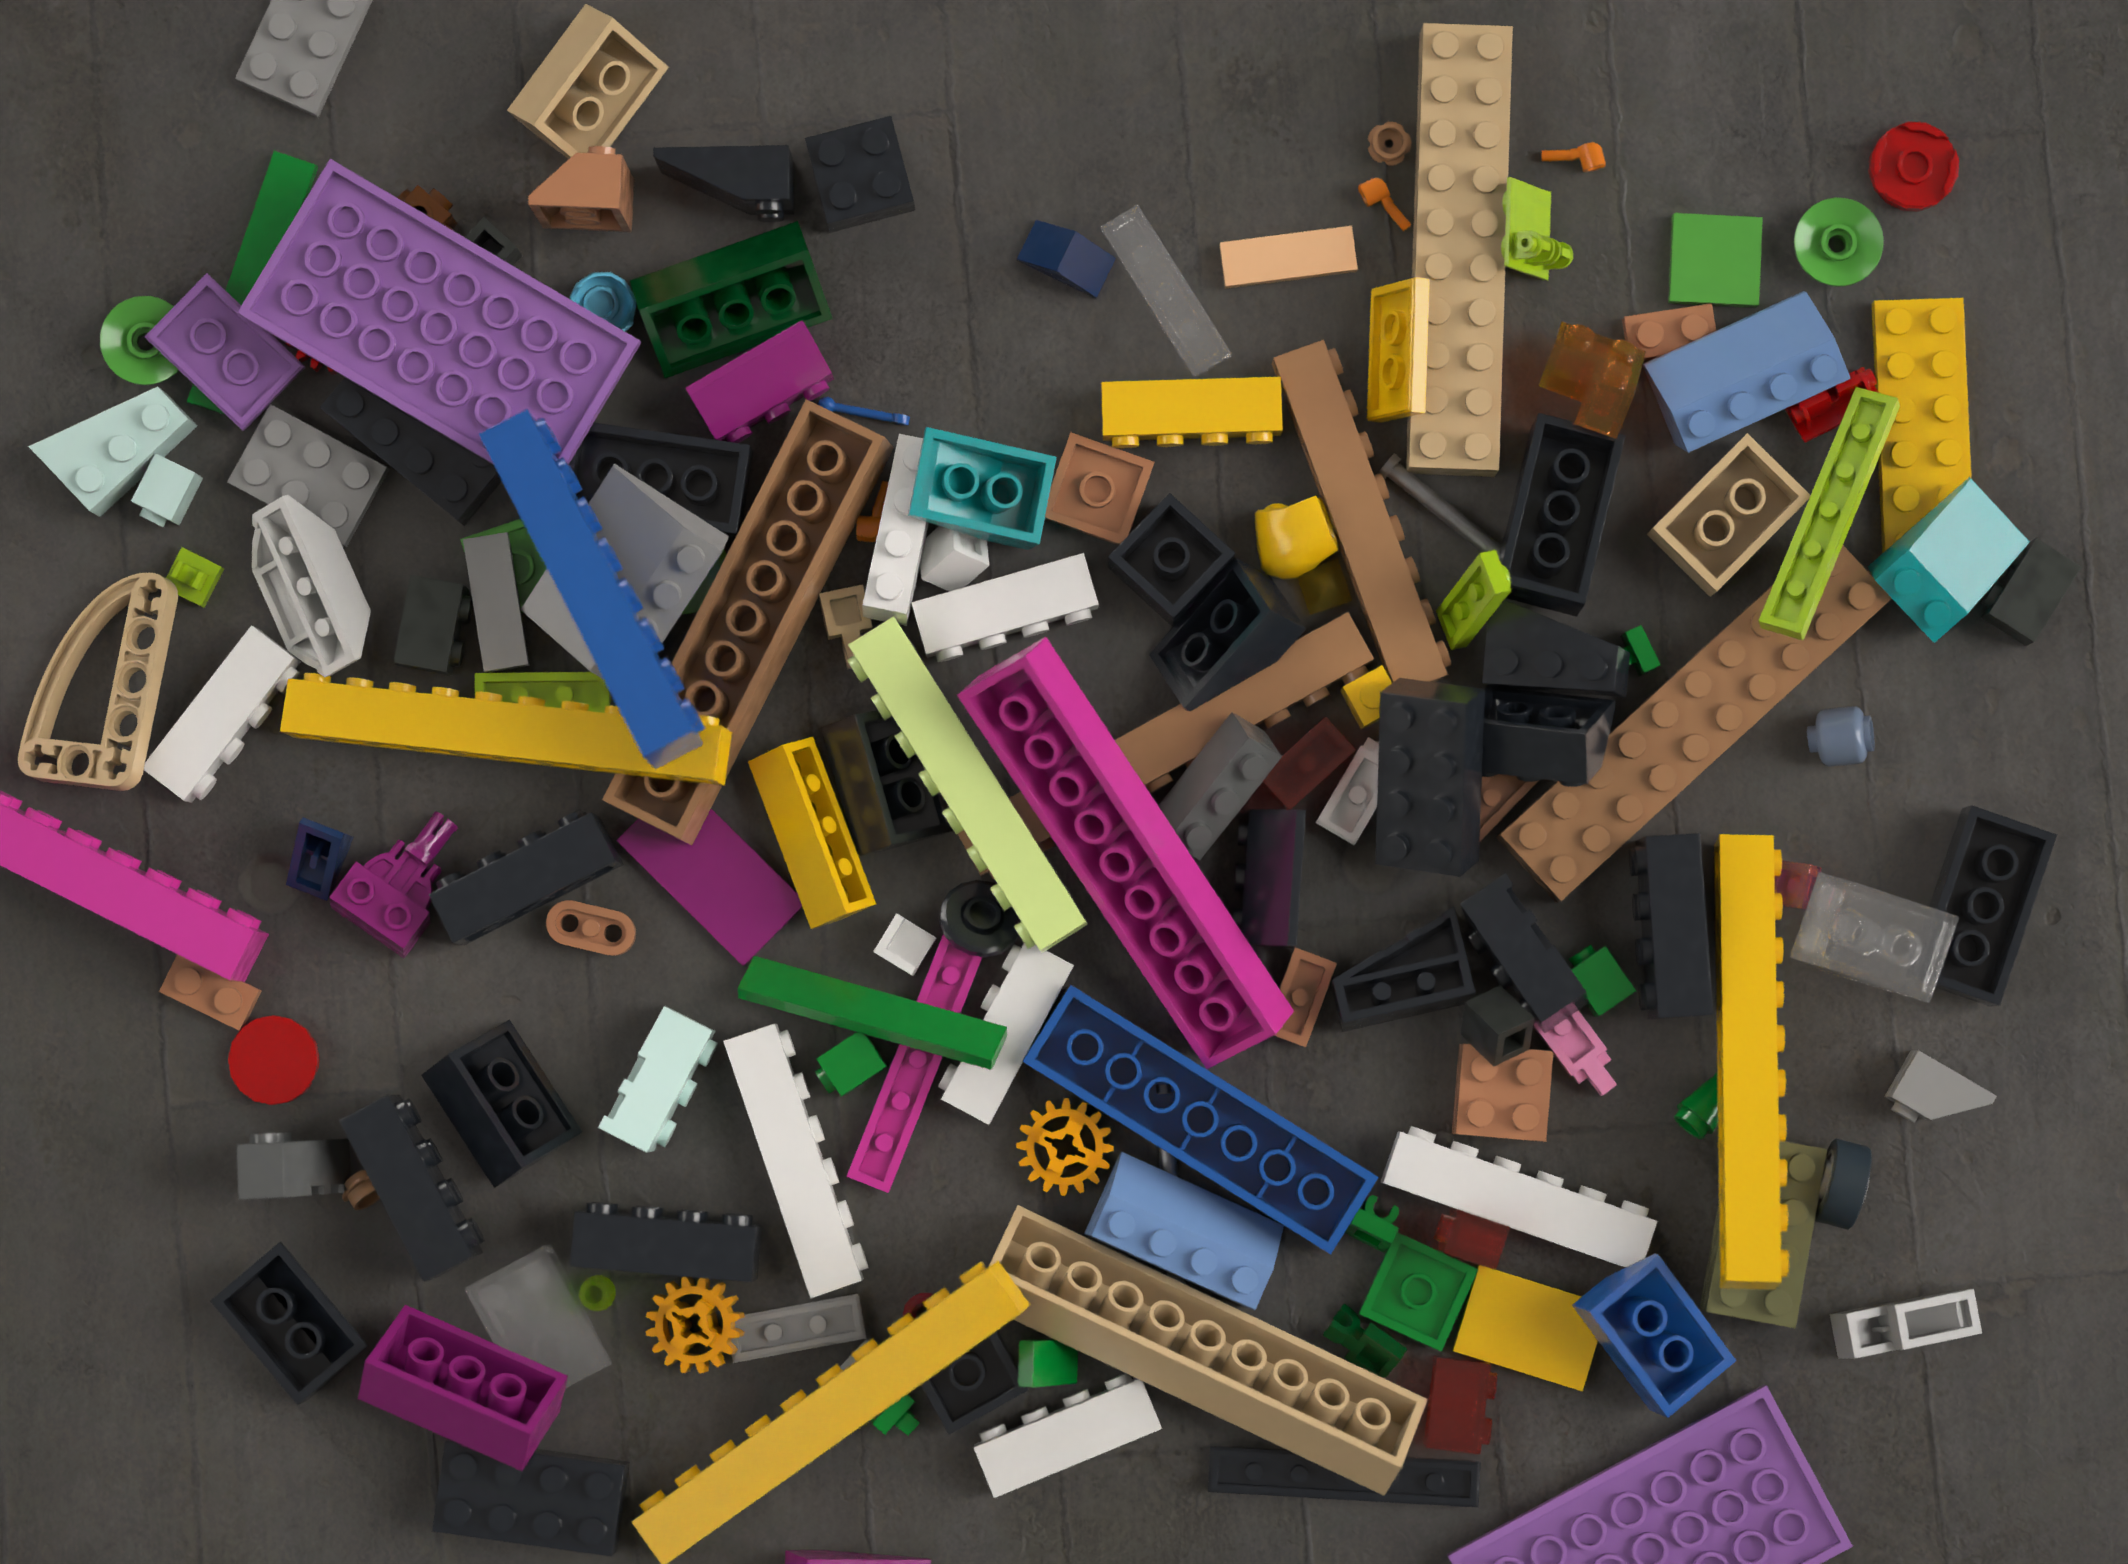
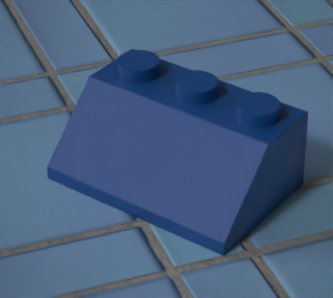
(1654, 1334)

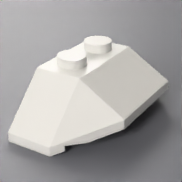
(309, 586)

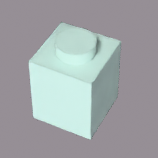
(166, 491)

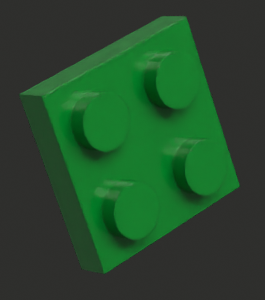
(1418, 1291)

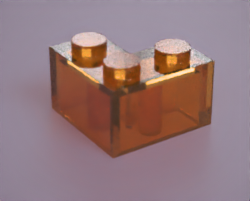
(1596, 373)

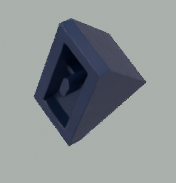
(1066, 257)
(317, 858)

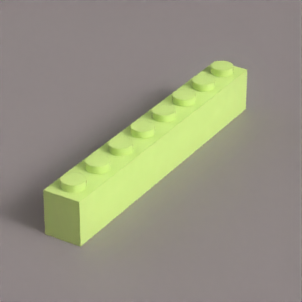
(967, 784)

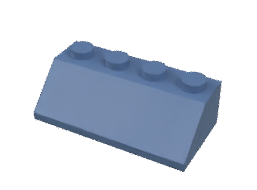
(1745, 372)
(1186, 1231)

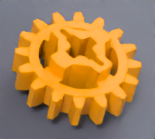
(1073, 1127)
(678, 1313)

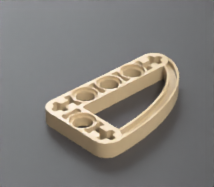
(57, 677)

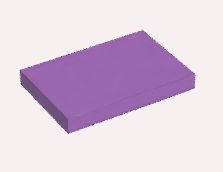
(224, 353)

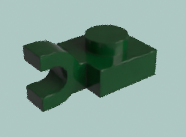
(1366, 1348)

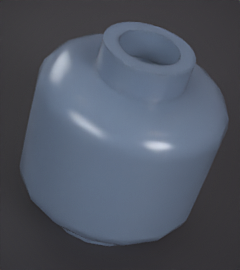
(1841, 736)

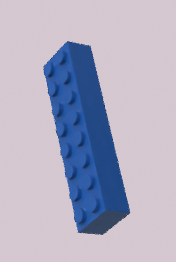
(590, 588)
(1201, 1119)

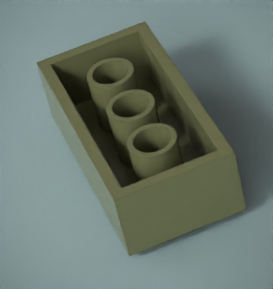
(1801, 1195)

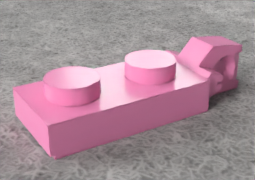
(1579, 1051)

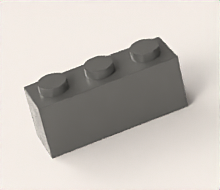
(1219, 783)

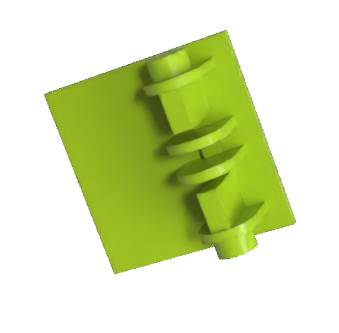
(1527, 232)

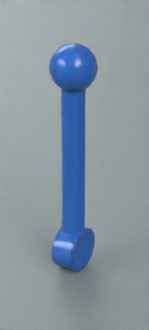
(899, 419)

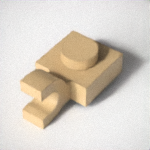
(844, 616)

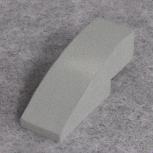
(1905, 1324)

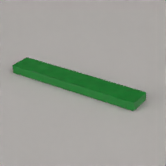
(278, 202)
(872, 1012)

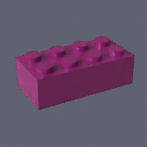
(462, 1387)

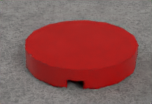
(1913, 166)
(273, 1060)

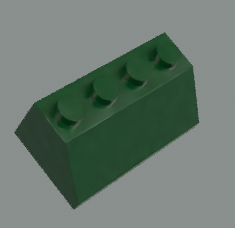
(730, 299)

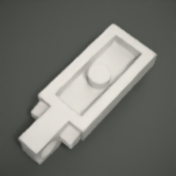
(1354, 796)

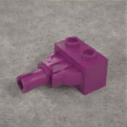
(391, 895)

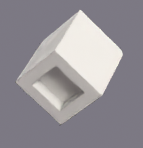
(952, 558)
(904, 944)

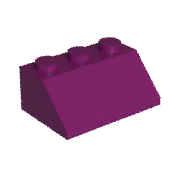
(761, 384)

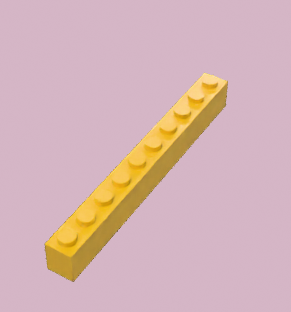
(488, 728)
(1748, 1062)
(830, 1412)

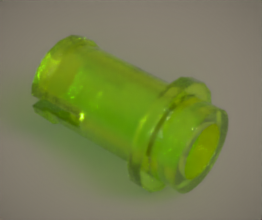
(608, 1290)

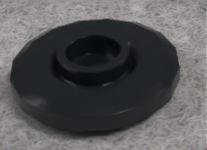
(976, 921)

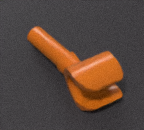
(1590, 156)
(1376, 191)
(868, 526)

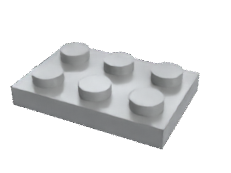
(302, 50)
(311, 468)

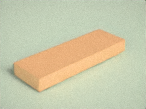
(1288, 257)

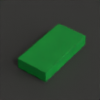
(1046, 1363)

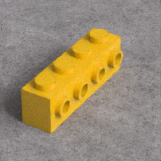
(1191, 410)
(811, 840)

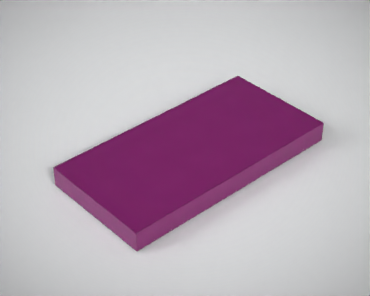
(717, 883)

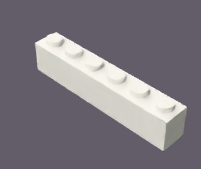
(794, 1159)
(1518, 1200)

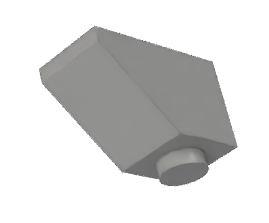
(1933, 1090)

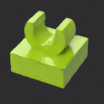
(194, 576)

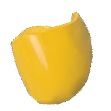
(1294, 537)

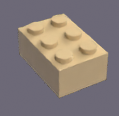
(1729, 515)

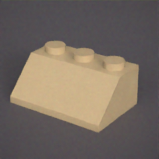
(588, 85)

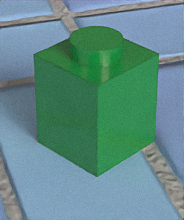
(1600, 978)
(849, 1064)

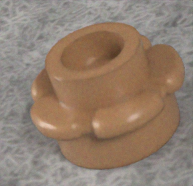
(1393, 132)
(360, 1191)

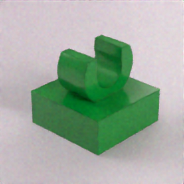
(1640, 650)
(1372, 1229)
(897, 1414)

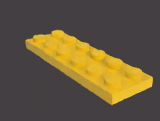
(1924, 366)

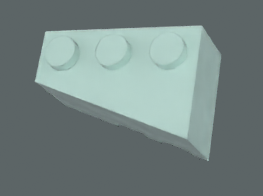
(114, 448)
(660, 1081)

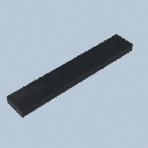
(1290, 1475)

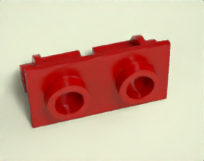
(1826, 409)

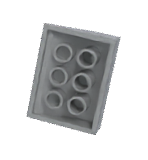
(661, 554)

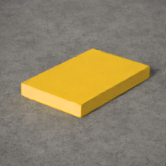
(1398, 350)
(1526, 1328)

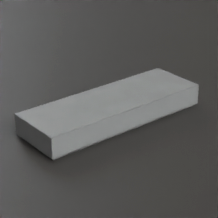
(496, 602)
(799, 1327)

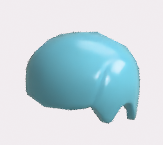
(607, 298)

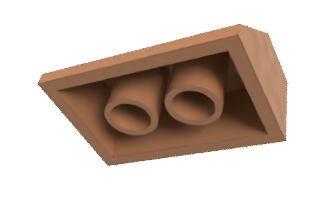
(587, 193)

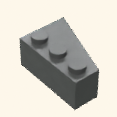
(287, 1168)

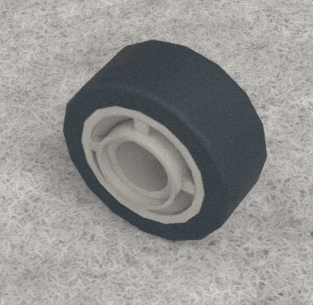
(1843, 1183)

